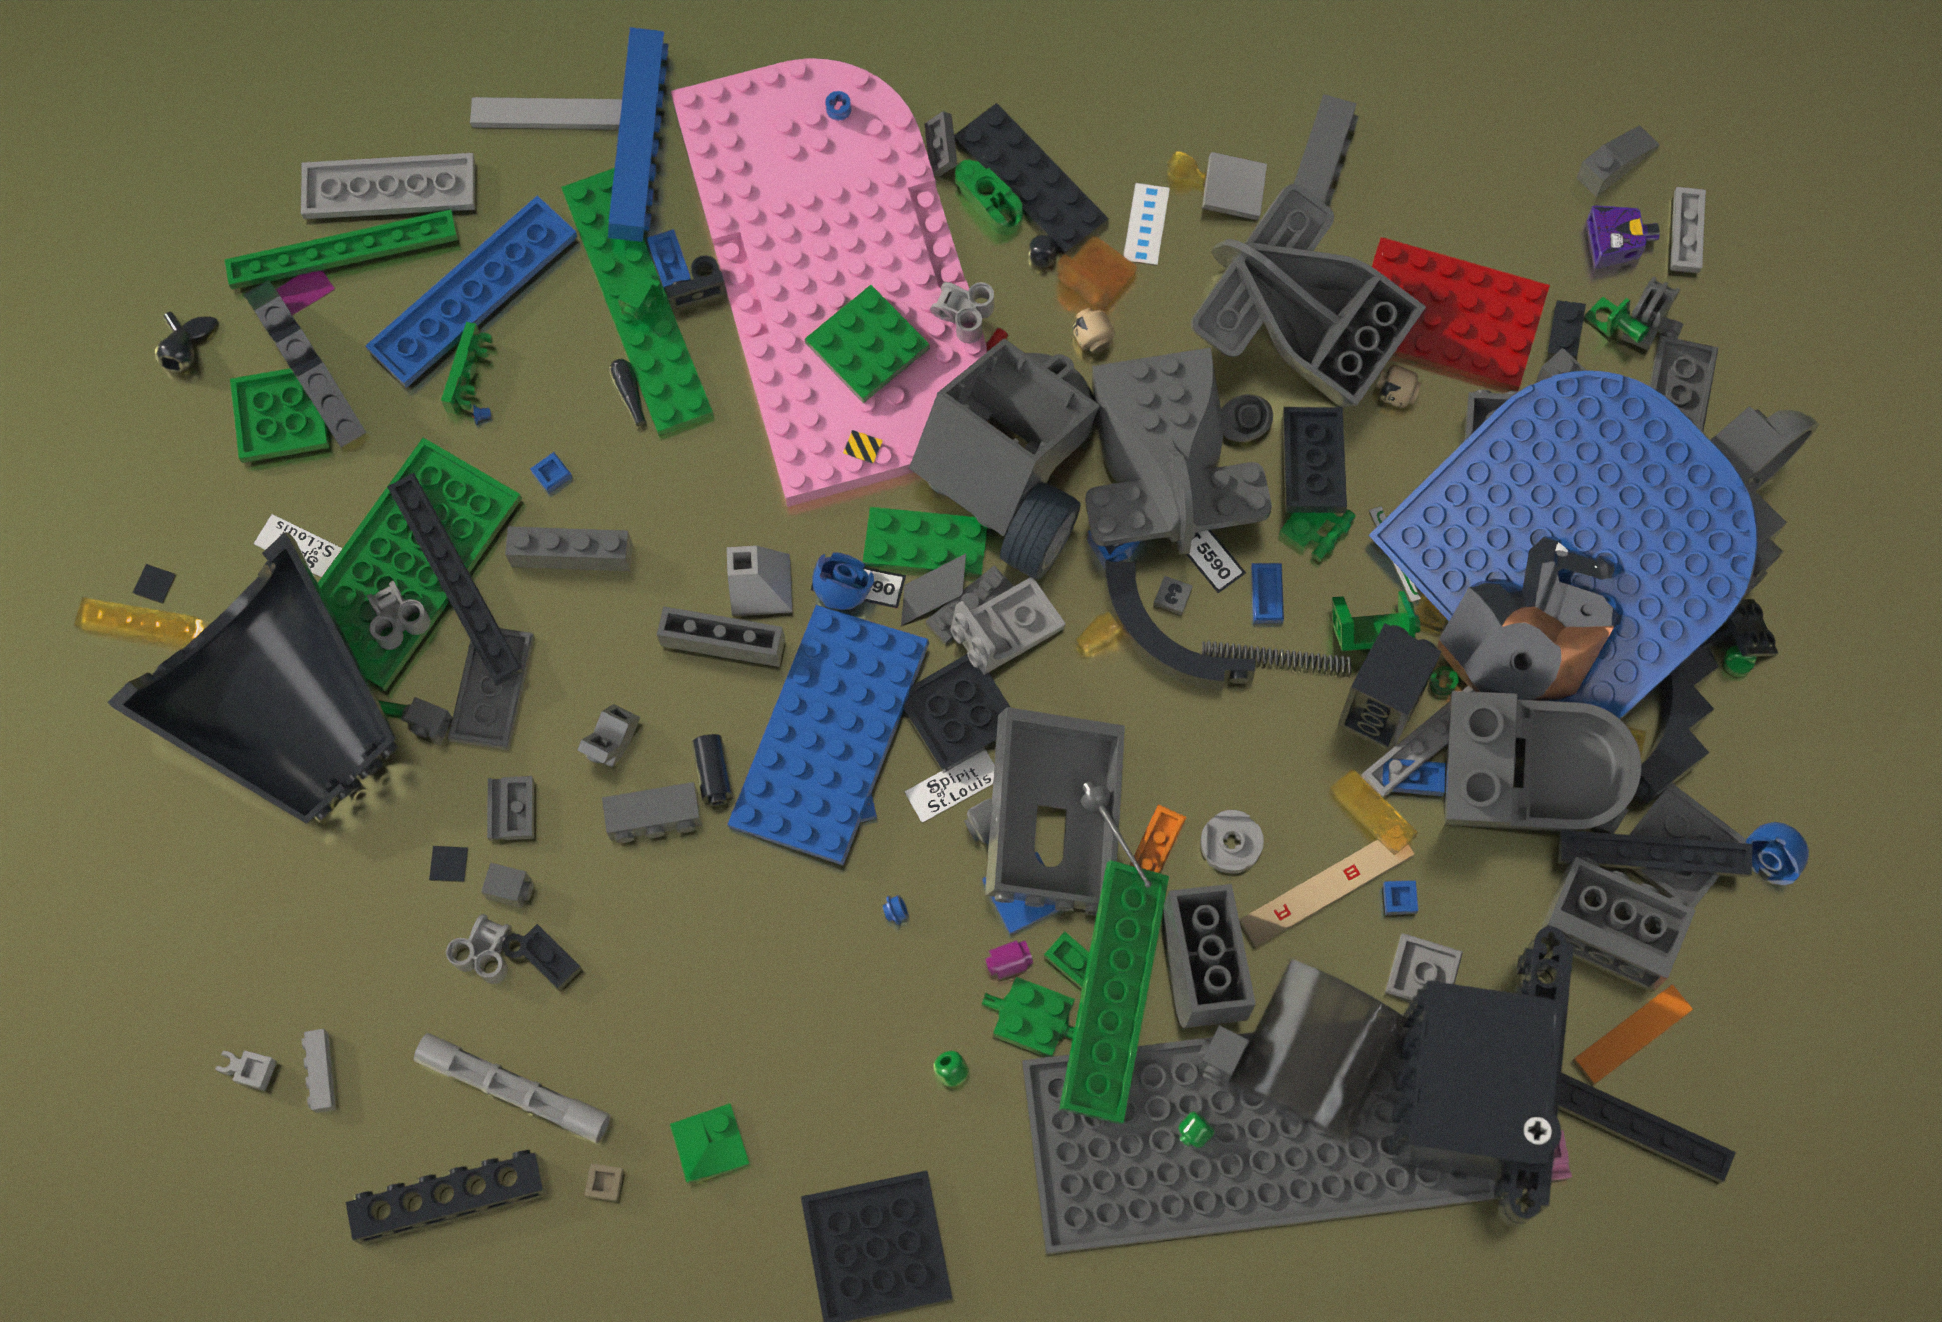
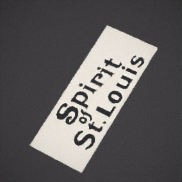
(316, 550)
(951, 787)

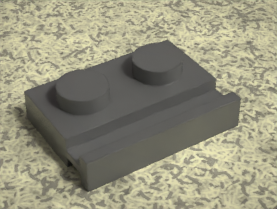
(510, 808)

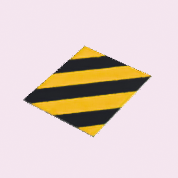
(862, 446)

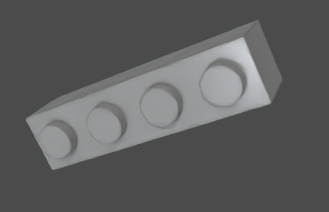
(319, 1071)

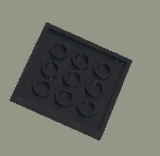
(876, 1248)

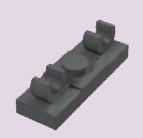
(976, 594)

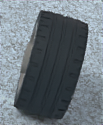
(1040, 530)

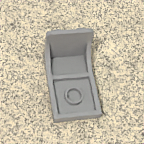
(1005, 625)

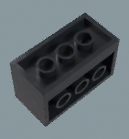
(1389, 686)

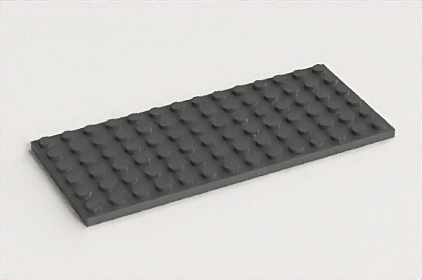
(1259, 1169)

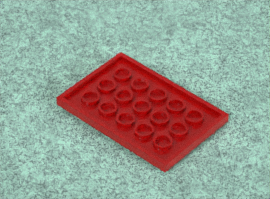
(1474, 315)

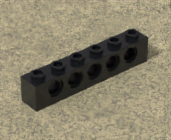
(363, 1210)

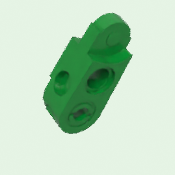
(974, 180)

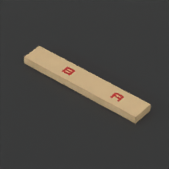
(1321, 891)

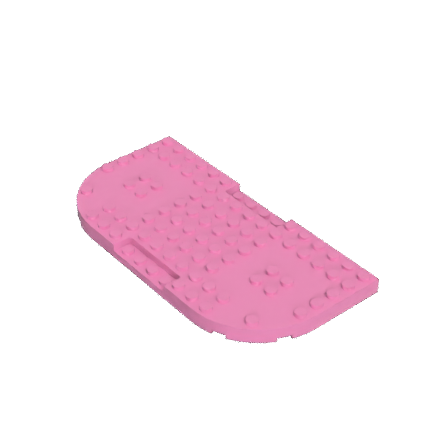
(800, 228)

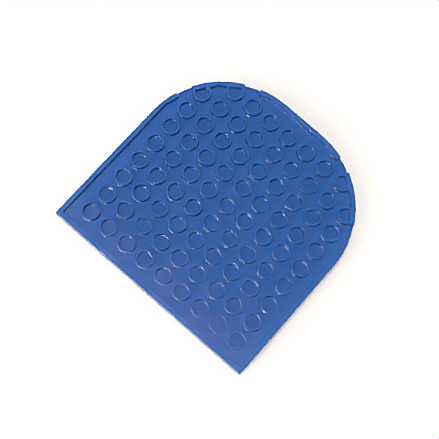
(1610, 477)

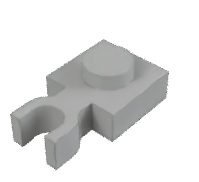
(250, 1070)

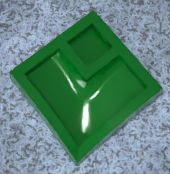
(709, 1144)

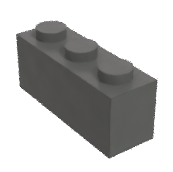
(652, 812)

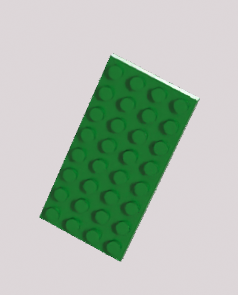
(385, 550)

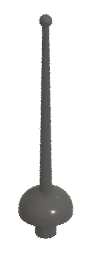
(1095, 800)

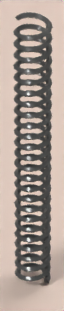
(1277, 656)

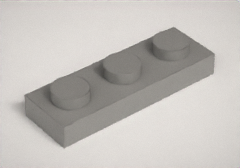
(1688, 230)

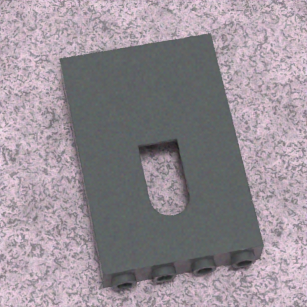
(1046, 763)

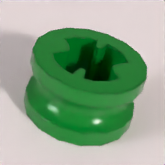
(1434, 683)

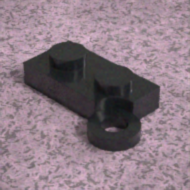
(544, 955)

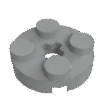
(1219, 829)

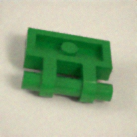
(1304, 528)

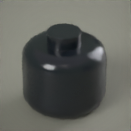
(1042, 251)

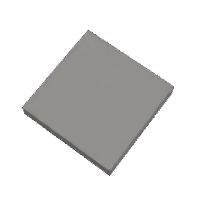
(1234, 186)
(1418, 962)

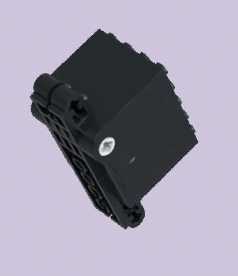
(1488, 1079)

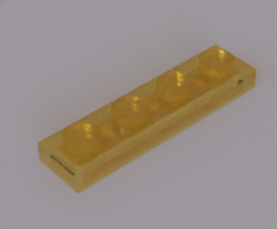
(136, 622)

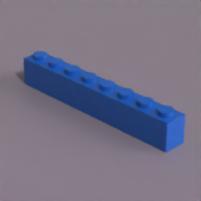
(636, 134)

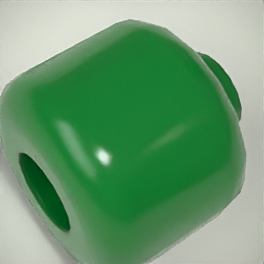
(951, 1068)
(1195, 1130)

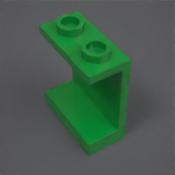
(1362, 631)

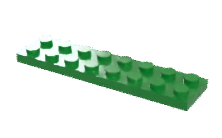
(1114, 993)

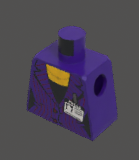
(1618, 234)

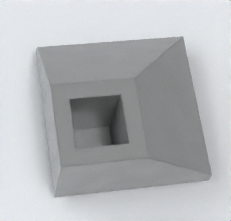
(759, 581)

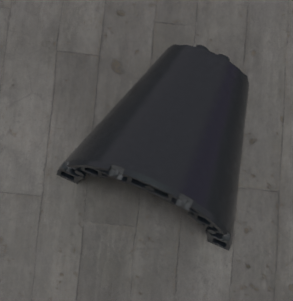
(271, 694)

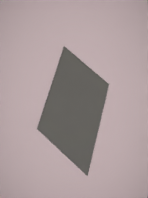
(933, 589)

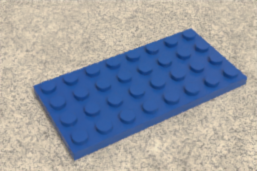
(828, 734)

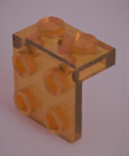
(1096, 272)

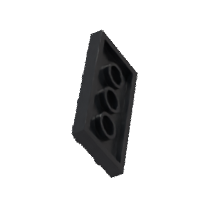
(1314, 460)

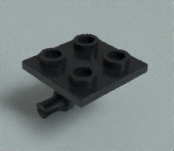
(1748, 630)

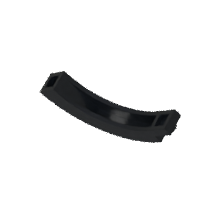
(1157, 647)

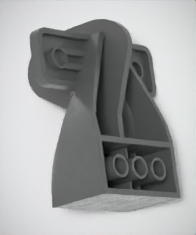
(1323, 310)
(1164, 449)

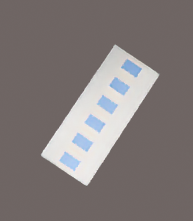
(1146, 223)

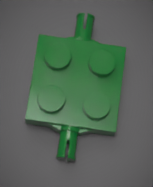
(1032, 1017)

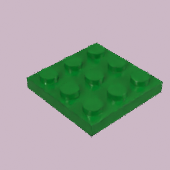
(867, 343)
(275, 417)

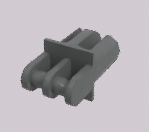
(1657, 298)

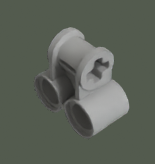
(960, 307)
(394, 613)
(483, 949)

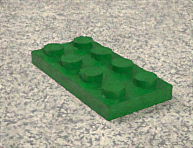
(923, 541)

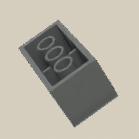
(1206, 956)

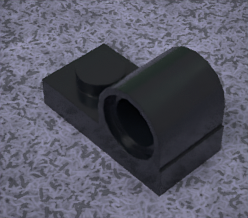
(699, 288)

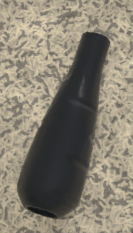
(626, 385)

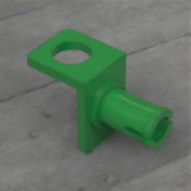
(1618, 319)

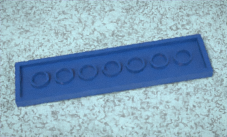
(471, 291)

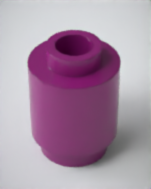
(1009, 959)

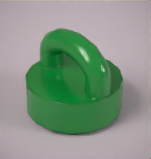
(1736, 664)

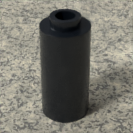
(712, 769)

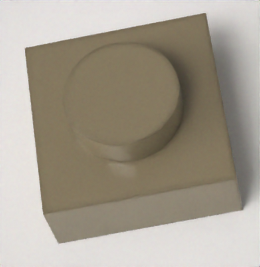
(604, 1182)

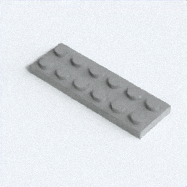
(388, 186)

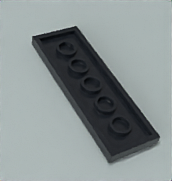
(1046, 192)

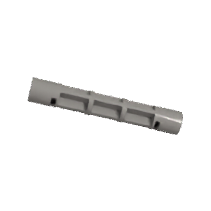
(495, 1080)

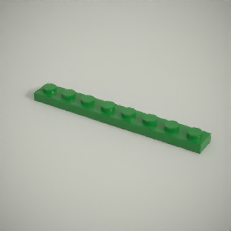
(341, 249)

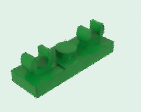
(464, 368)

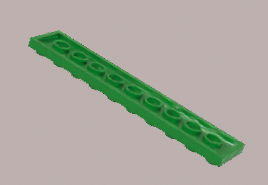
(656, 343)

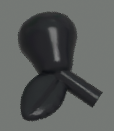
(176, 350)

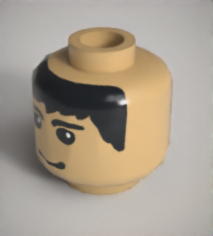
(1093, 330)
(1398, 386)

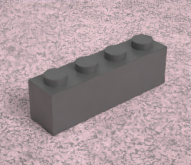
(1326, 146)
(569, 548)
(721, 636)

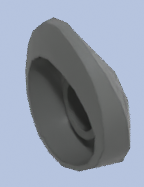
(1246, 417)

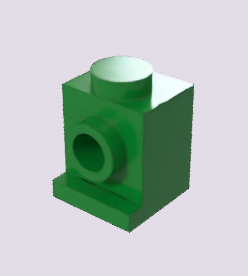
(639, 296)

